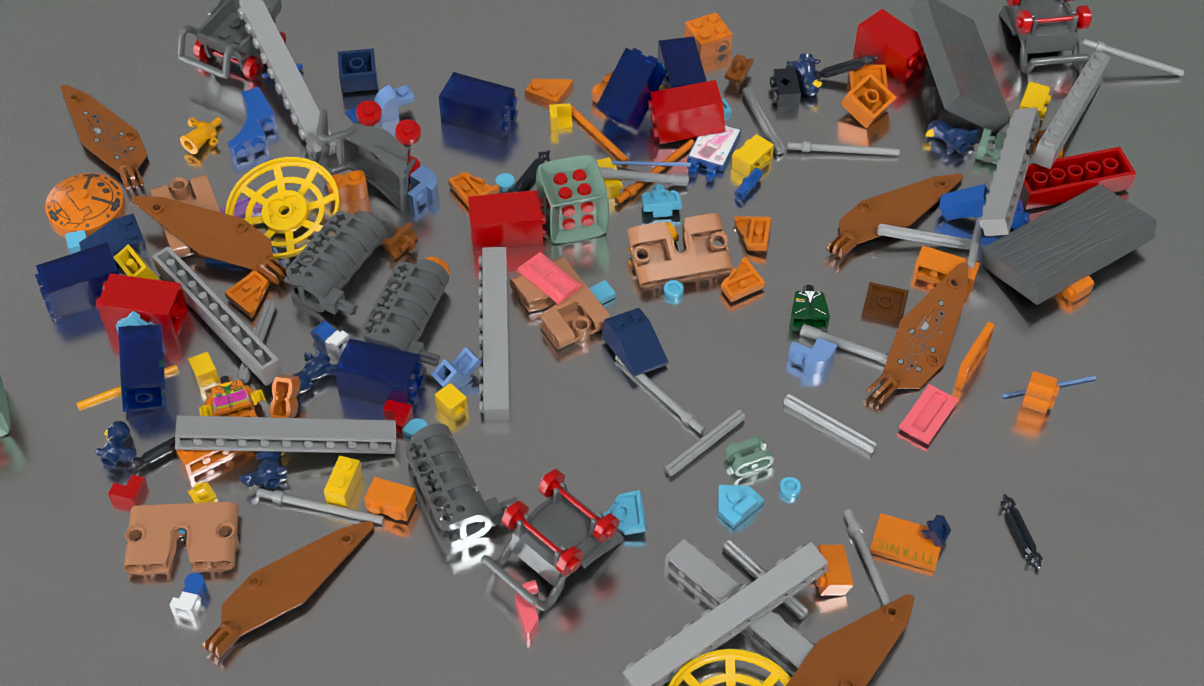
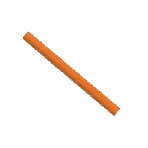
(600, 136)

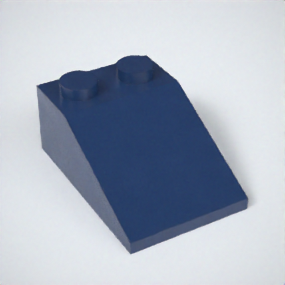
(118, 235)
(634, 341)

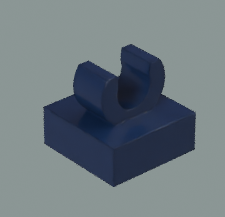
(938, 530)

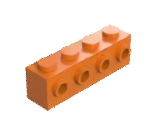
(197, 460)

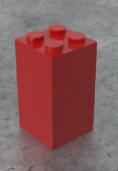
(893, 43)
(687, 112)
(507, 220)
(152, 299)

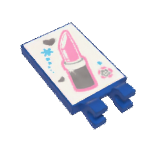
(713, 151)

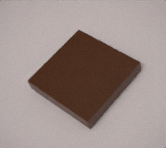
(885, 303)

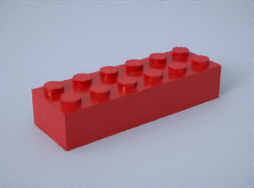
(1074, 176)

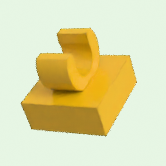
(202, 493)

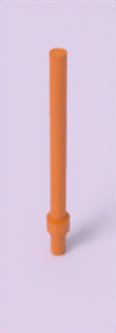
(631, 190)

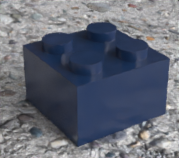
(357, 70)

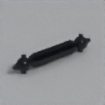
(844, 67)
(531, 172)
(153, 454)
(1021, 531)

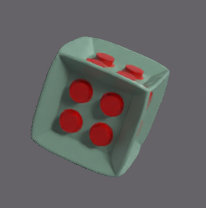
(573, 198)

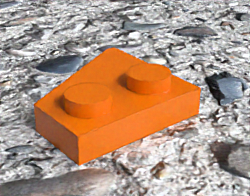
(549, 90)

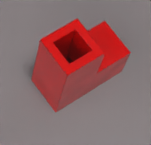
(399, 412)
(130, 493)

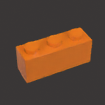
(937, 265)

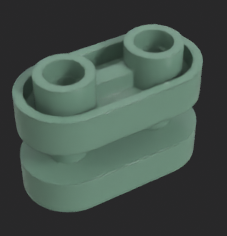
(987, 138)
(749, 456)

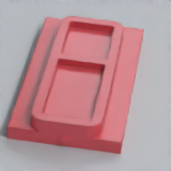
(549, 278)
(928, 414)

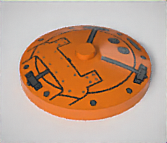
(84, 203)

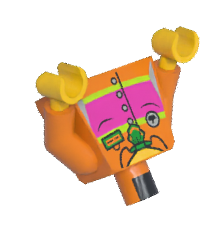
(231, 399)

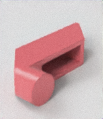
(527, 611)

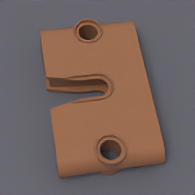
(194, 192)
(664, 263)
(570, 320)
(159, 533)

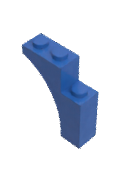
(259, 120)
(970, 203)

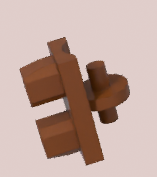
(738, 70)
(403, 239)

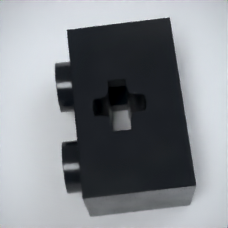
(785, 87)

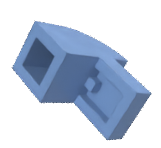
(391, 99)
(423, 186)
(816, 359)
(458, 371)

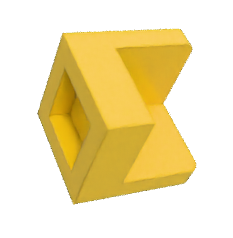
(560, 117)
(203, 370)
(451, 401)

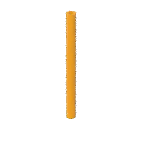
(116, 391)

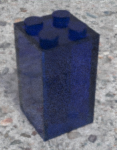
(681, 62)
(630, 87)
(478, 105)
(75, 280)
(142, 368)
(379, 373)

